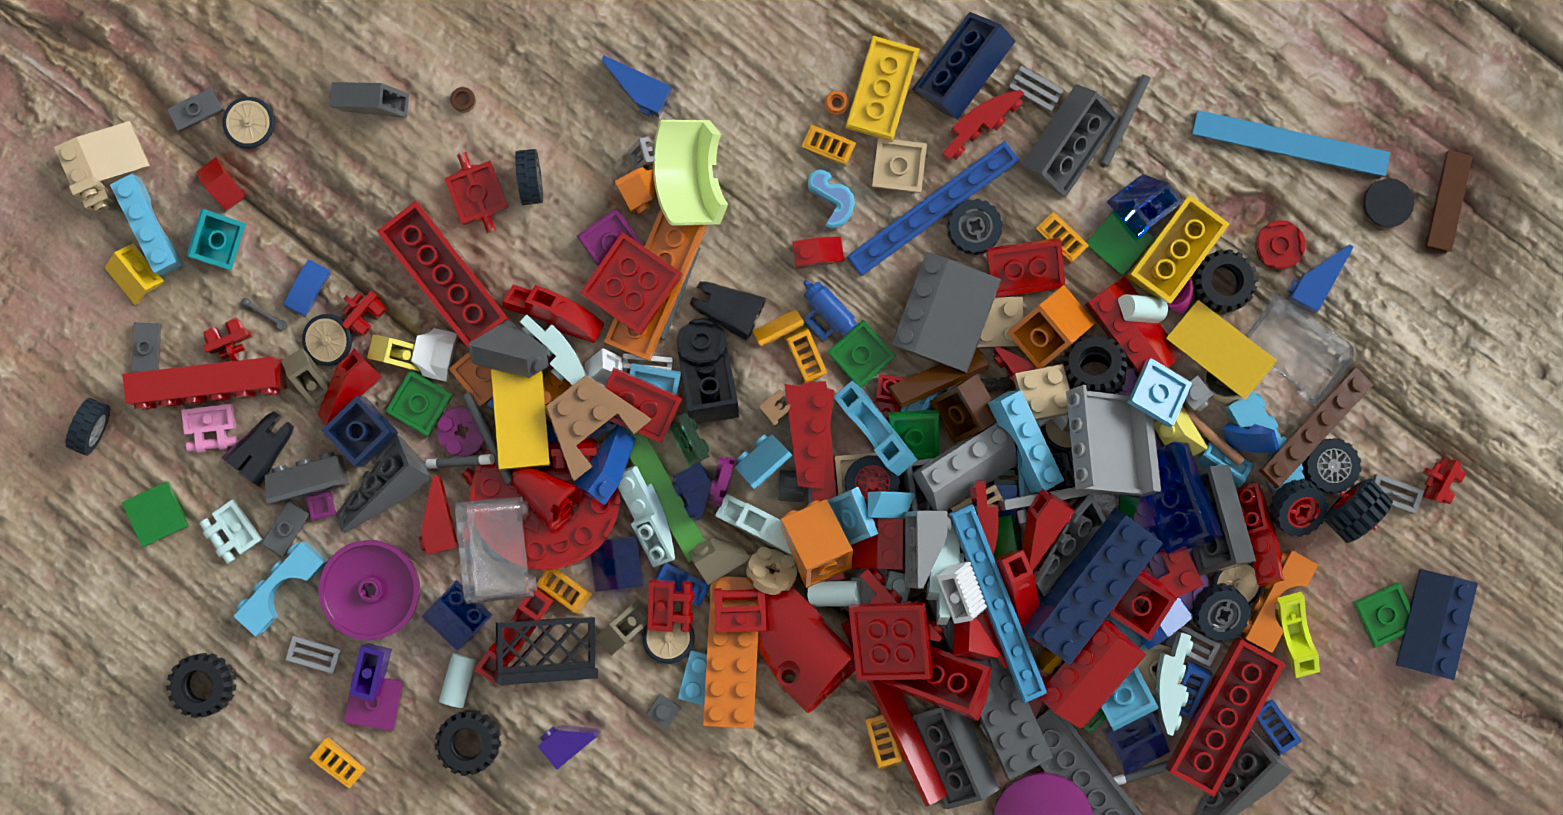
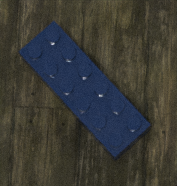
(1092, 586)

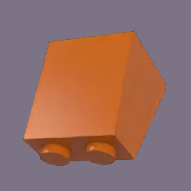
(1051, 327)
(817, 542)

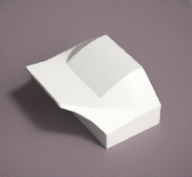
(435, 353)

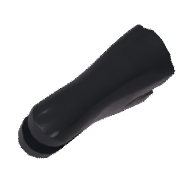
(730, 308)
(259, 449)

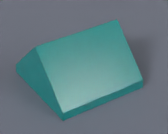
(216, 239)

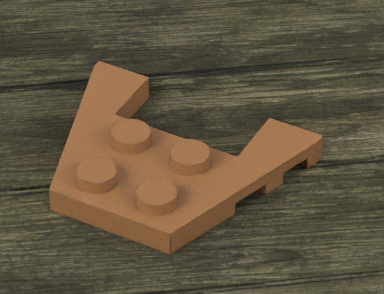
(581, 412)

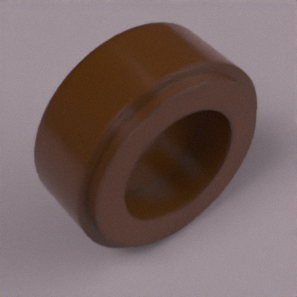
(463, 99)

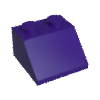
(565, 742)

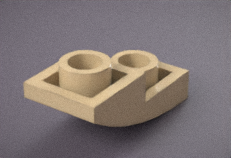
(93, 194)

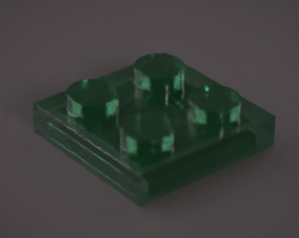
(685, 434)

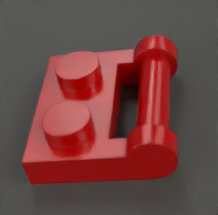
(740, 618)

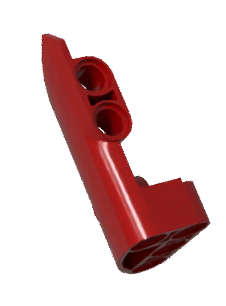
(803, 647)

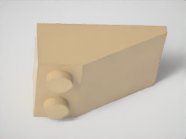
(103, 154)

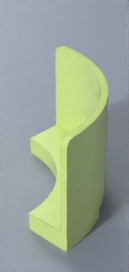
(685, 174)

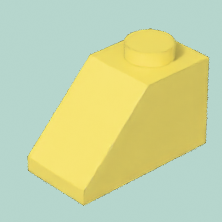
(392, 352)
(1182, 431)

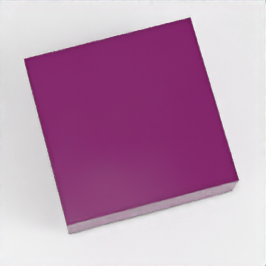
(321, 505)

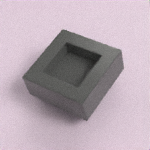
(663, 711)

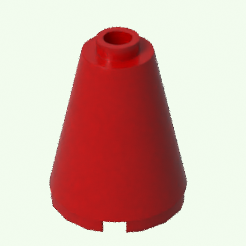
(547, 495)

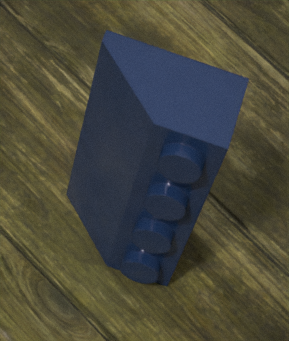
(964, 65)
(1436, 624)

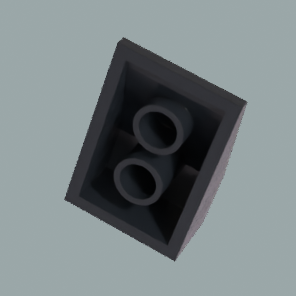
(710, 390)

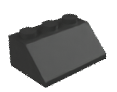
(305, 478)

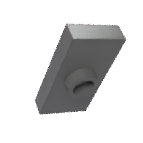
(195, 109)
(146, 347)
(286, 528)

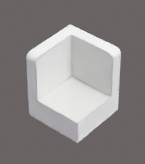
(601, 365)

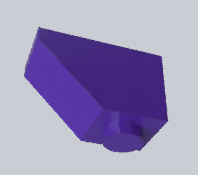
(370, 671)

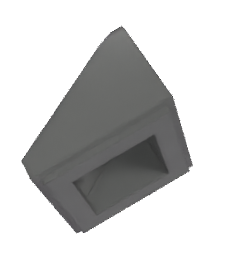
(789, 487)

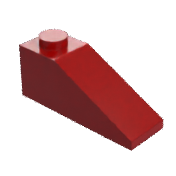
(437, 525)

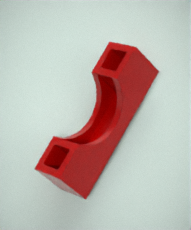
(530, 609)

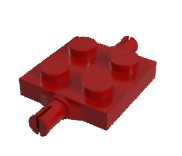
(476, 192)

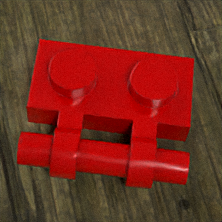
(661, 605)

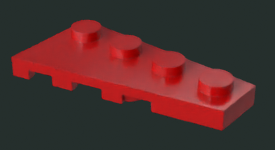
(810, 429)

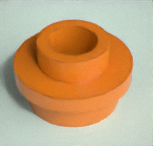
(836, 95)

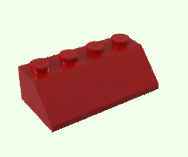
(1138, 339)
(1093, 676)
(955, 684)

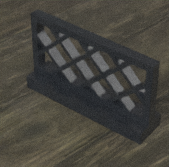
(545, 672)

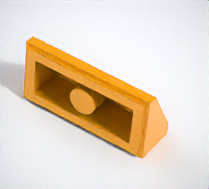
(778, 328)

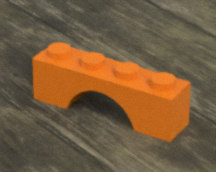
(1263, 626)

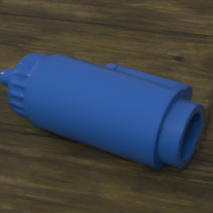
(829, 308)

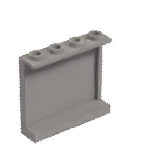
(1111, 444)

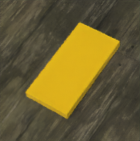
(882, 88)
(1221, 350)
(520, 420)

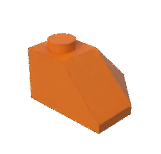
(638, 189)

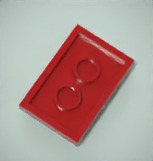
(1027, 266)
(648, 398)

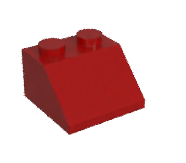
(882, 549)
(1144, 605)

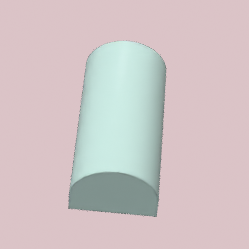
(1143, 308)
(835, 593)
(457, 680)

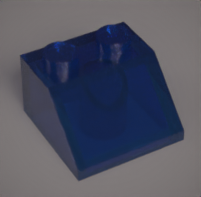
(617, 564)

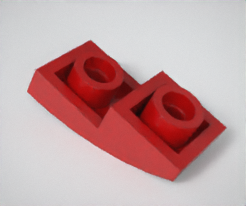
(884, 400)

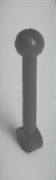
(281, 324)

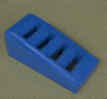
(1206, 675)
(1283, 722)

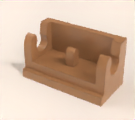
(772, 411)

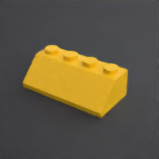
(1178, 250)

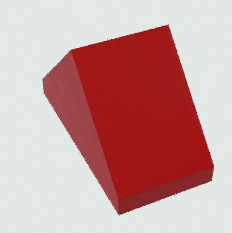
(220, 184)
(973, 642)

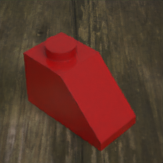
(817, 251)

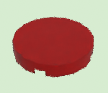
(1280, 244)

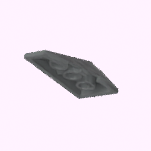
(392, 479)
(1069, 543)
(1251, 776)

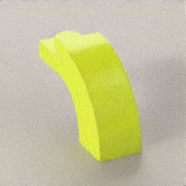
(1296, 637)

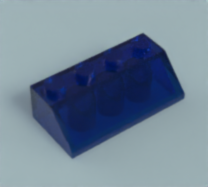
(1183, 506)

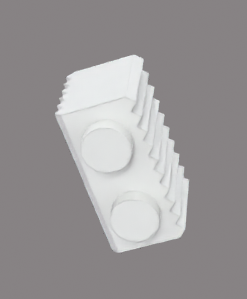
(961, 592)

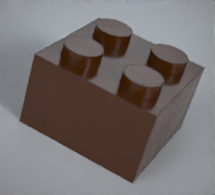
(964, 408)

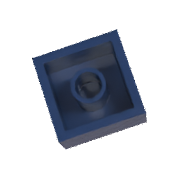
(360, 431)

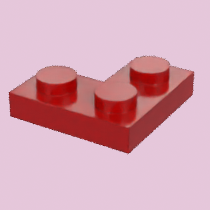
(1182, 573)

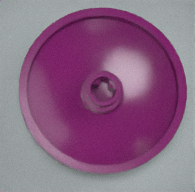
(369, 590)
(1043, 795)

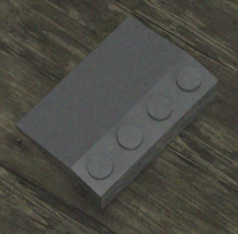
(946, 312)

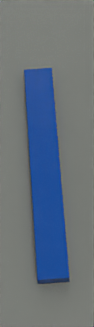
(933, 208)

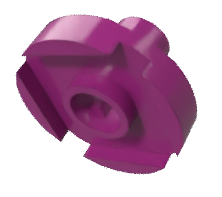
(447, 432)
(719, 488)

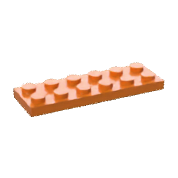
(677, 247)
(730, 665)

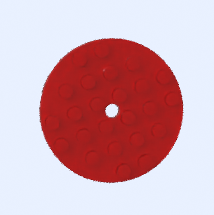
(558, 547)

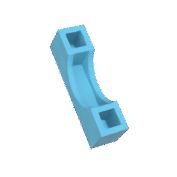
(152, 239)
(1251, 411)
(871, 421)
(1038, 464)
(259, 610)

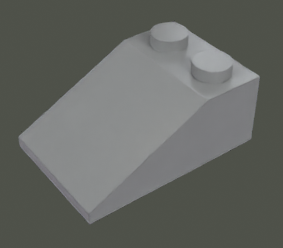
(923, 542)

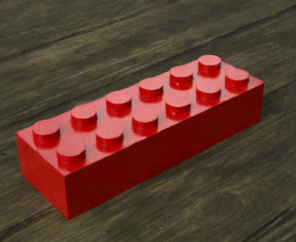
(442, 273)
(204, 381)
(1224, 716)

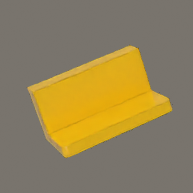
(132, 273)

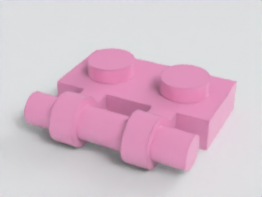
(209, 419)

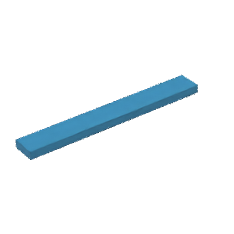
(1290, 143)
(999, 606)

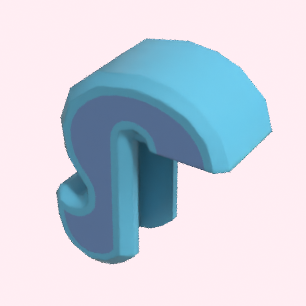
(835, 194)

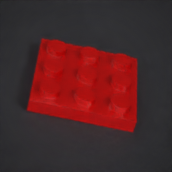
(631, 283)
(890, 641)

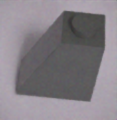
(369, 99)
(509, 351)

